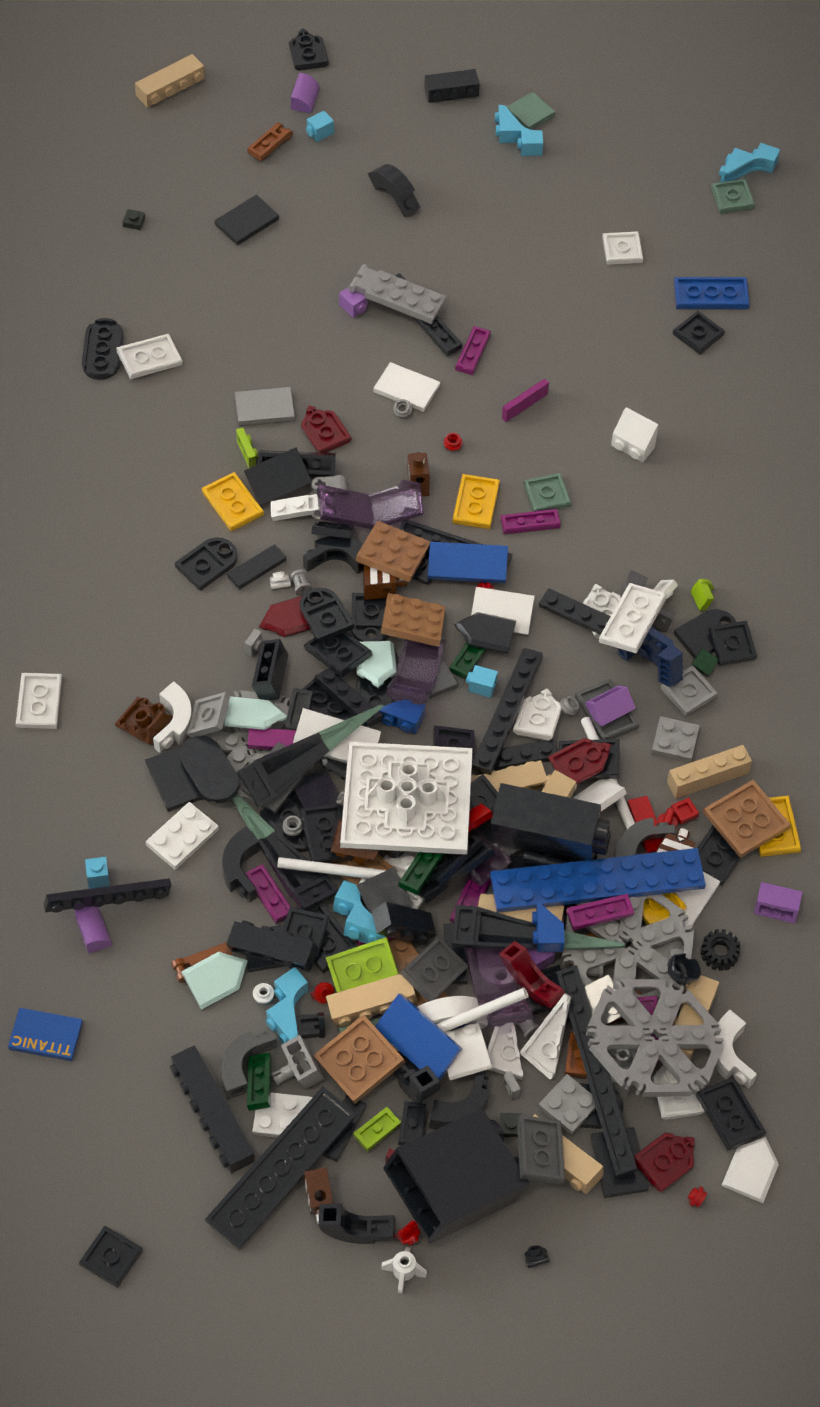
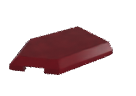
(324, 430)
(285, 618)
(581, 759)
(666, 1159)

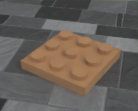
(393, 551)
(413, 619)
(746, 818)
(359, 1059)

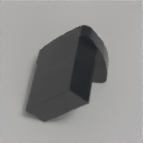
(311, 1025)

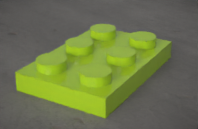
(362, 965)

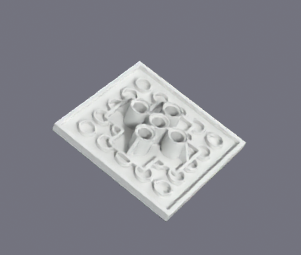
(407, 798)

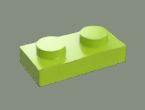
(244, 441)
(377, 1129)

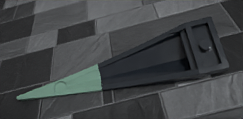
(276, 771)
(303, 886)
(490, 930)

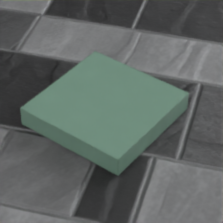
(531, 111)
(732, 196)
(547, 492)

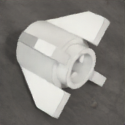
(404, 1267)

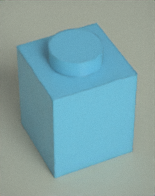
(320, 126)
(482, 681)
(97, 872)

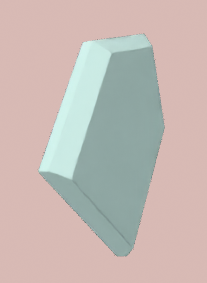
(380, 665)
(252, 713)
(214, 978)

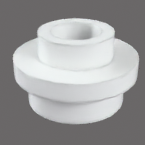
(263, 999)

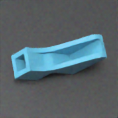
(512, 131)
(743, 162)
(359, 921)
(281, 1016)

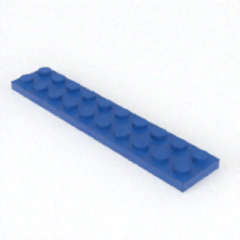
(597, 880)

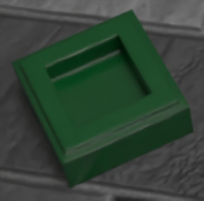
(704, 662)

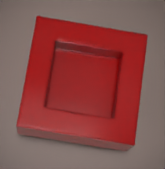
(685, 811)

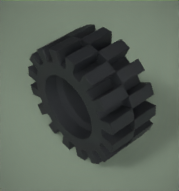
(723, 939)

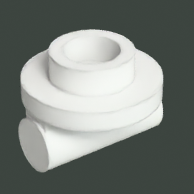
(279, 580)

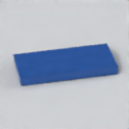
(711, 293)
(467, 562)
(418, 1036)

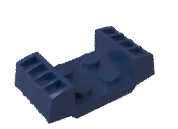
(663, 653)

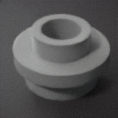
(402, 403)
(569, 705)
(289, 821)

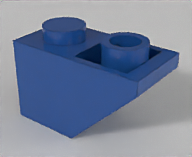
(403, 715)
(549, 930)

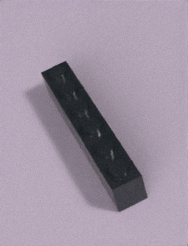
(212, 1109)

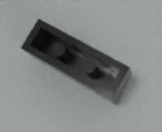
(451, 85)
(270, 670)
(403, 923)

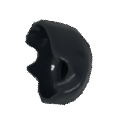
(683, 970)

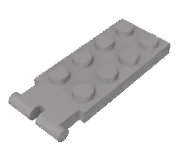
(397, 293)

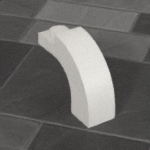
(179, 705)
(448, 1007)
(728, 1062)

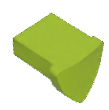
(702, 593)

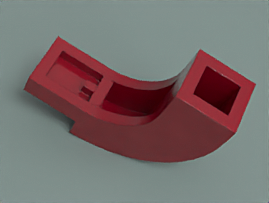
(528, 975)

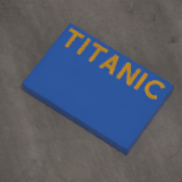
(45, 1034)

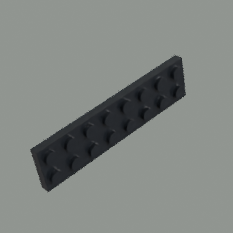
(280, 1168)

